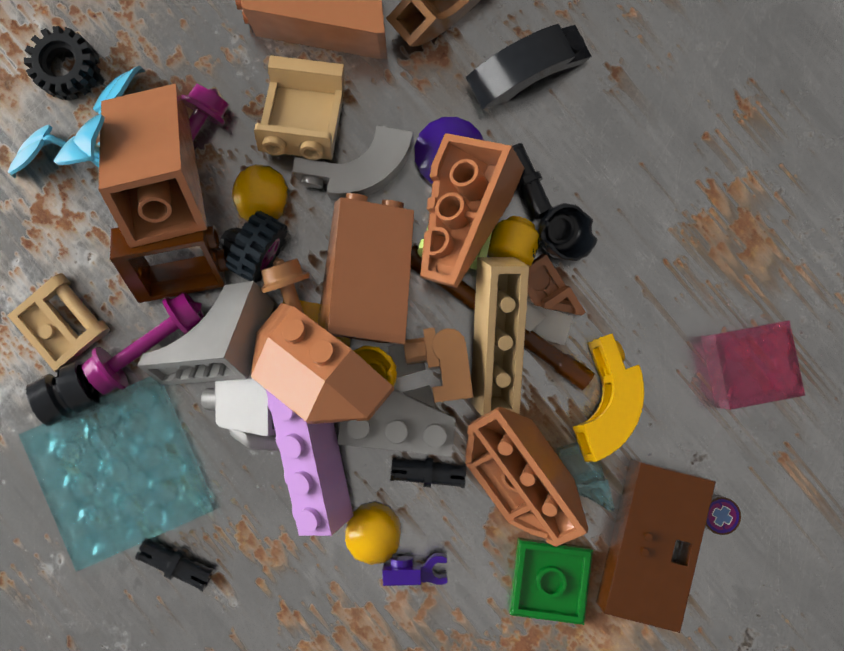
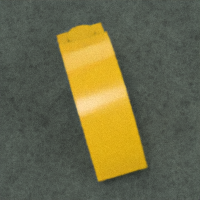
(619, 404)

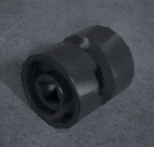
(57, 396)

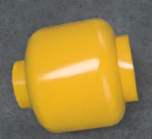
(516, 239)

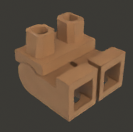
(444, 352)

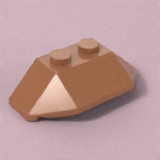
(315, 370)
(524, 476)

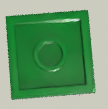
(550, 581)

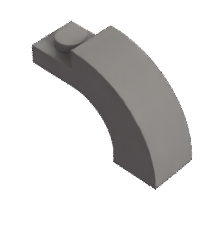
(363, 175)

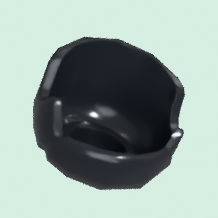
(567, 232)

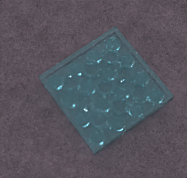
(117, 473)

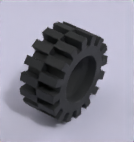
(51, 46)

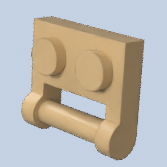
(49, 330)

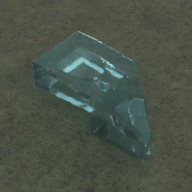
(587, 475)

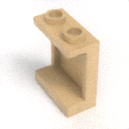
(301, 108)

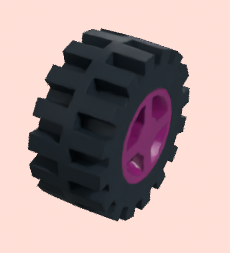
(256, 246)

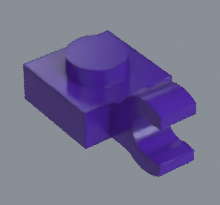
(406, 572)

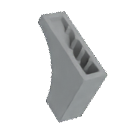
(218, 345)

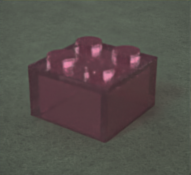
(753, 365)

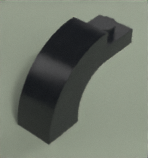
(527, 62)

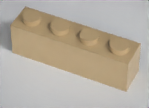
(499, 333)

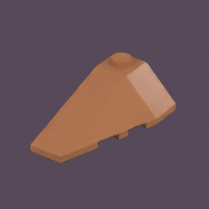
(467, 199)

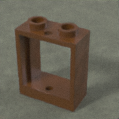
(174, 277)

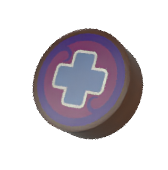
(723, 516)

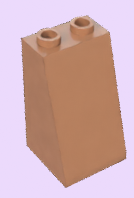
(326, 24)
(150, 166)
(367, 270)

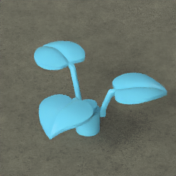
(79, 147)

